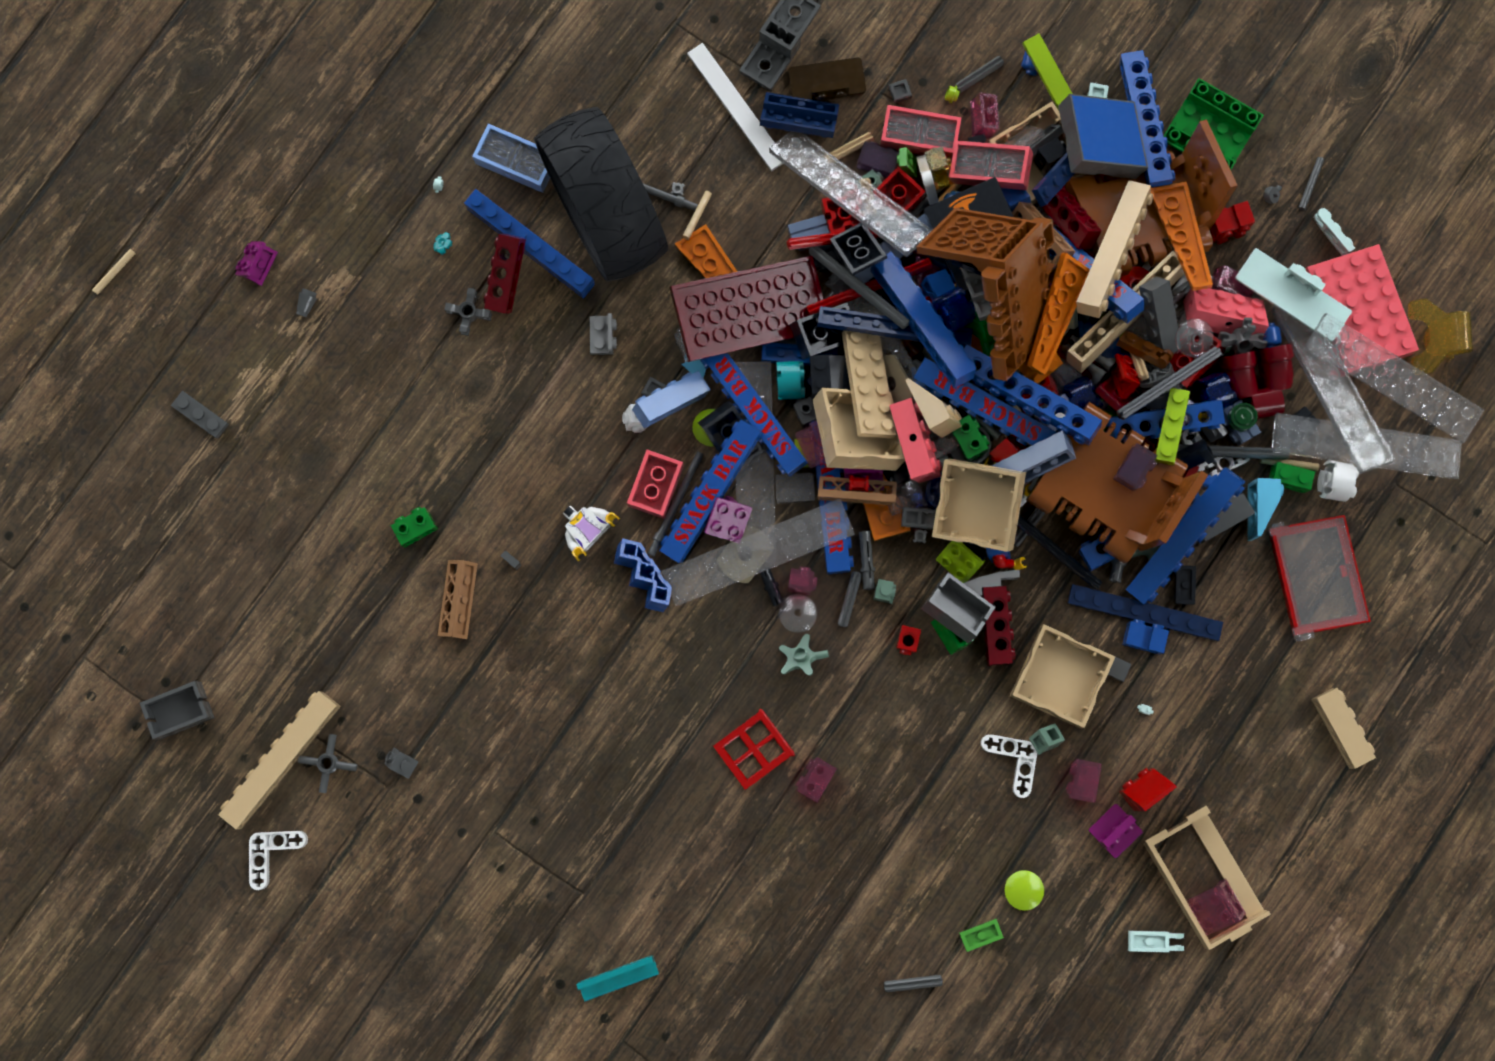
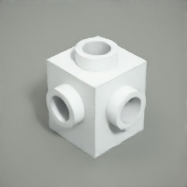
(631, 421)

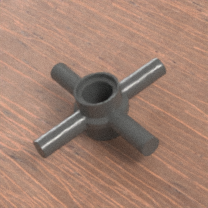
(319, 762)

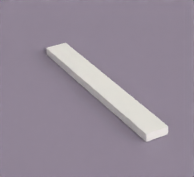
(734, 104)

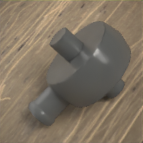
(1271, 194)

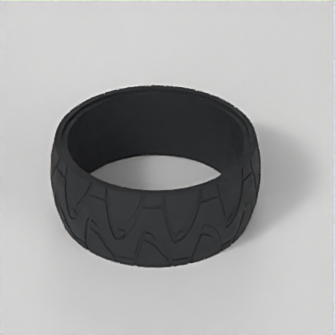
(602, 193)

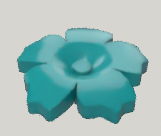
(442, 243)

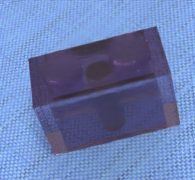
(877, 158)
(1135, 467)

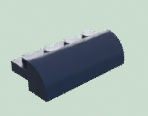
(799, 115)

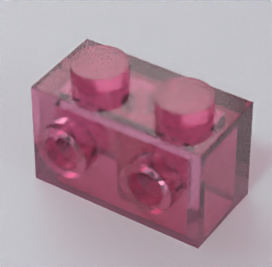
(984, 115)
(1224, 280)
(802, 581)
(816, 779)
(1084, 780)

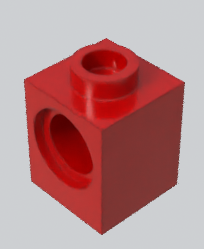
(914, 633)

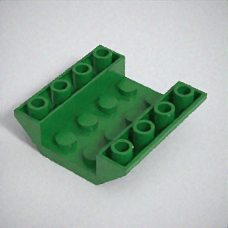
(1227, 117)

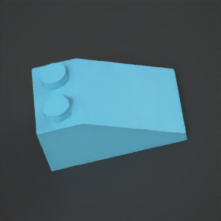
(1263, 497)

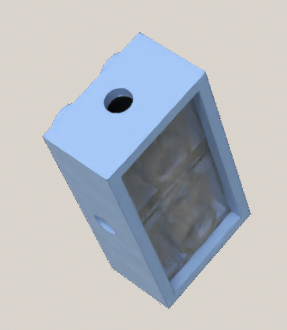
(511, 158)

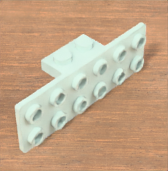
(1290, 289)

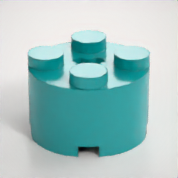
(790, 380)

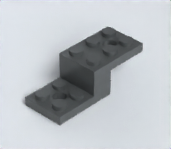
(779, 41)

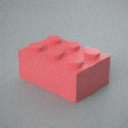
(655, 484)

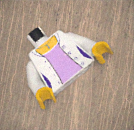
(586, 527)

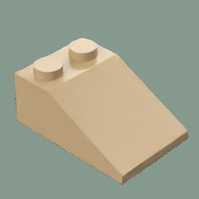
(937, 414)

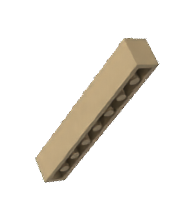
(1114, 249)
(1110, 327)
(279, 760)

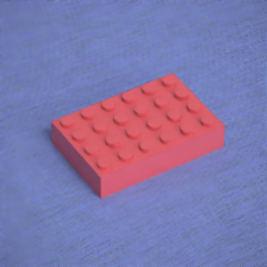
(1366, 287)

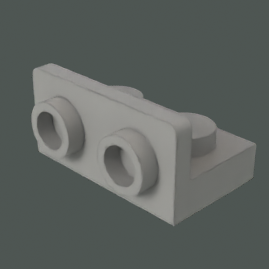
(601, 335)

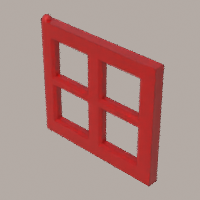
(753, 749)

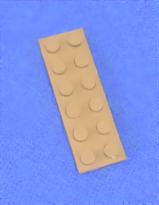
(868, 385)

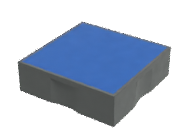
(1103, 136)

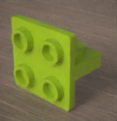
(959, 561)

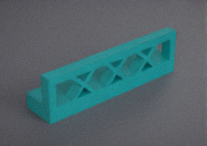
(618, 978)

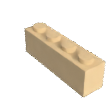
(1343, 728)

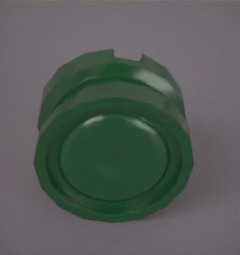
(1242, 417)

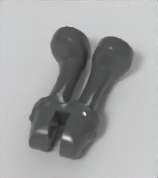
(1097, 373)

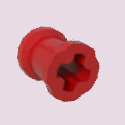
(858, 483)

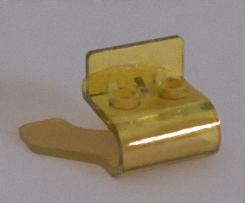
(1446, 334)

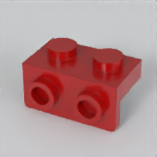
(1125, 376)

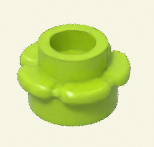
(952, 94)

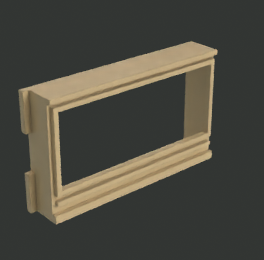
(1228, 869)

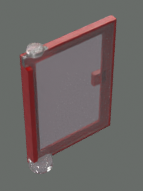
(1318, 576)

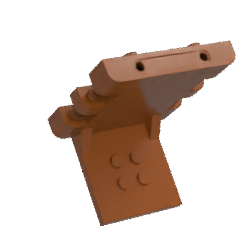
(1209, 187)
(1013, 274)
(1135, 517)

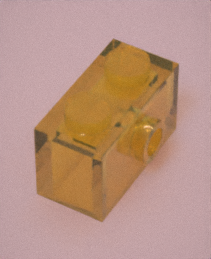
(939, 167)

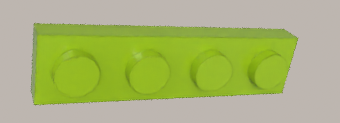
(1172, 426)

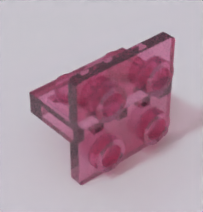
(811, 444)

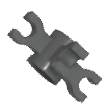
(469, 303)
(1242, 338)

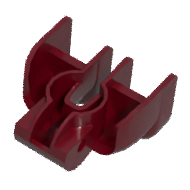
(1277, 374)

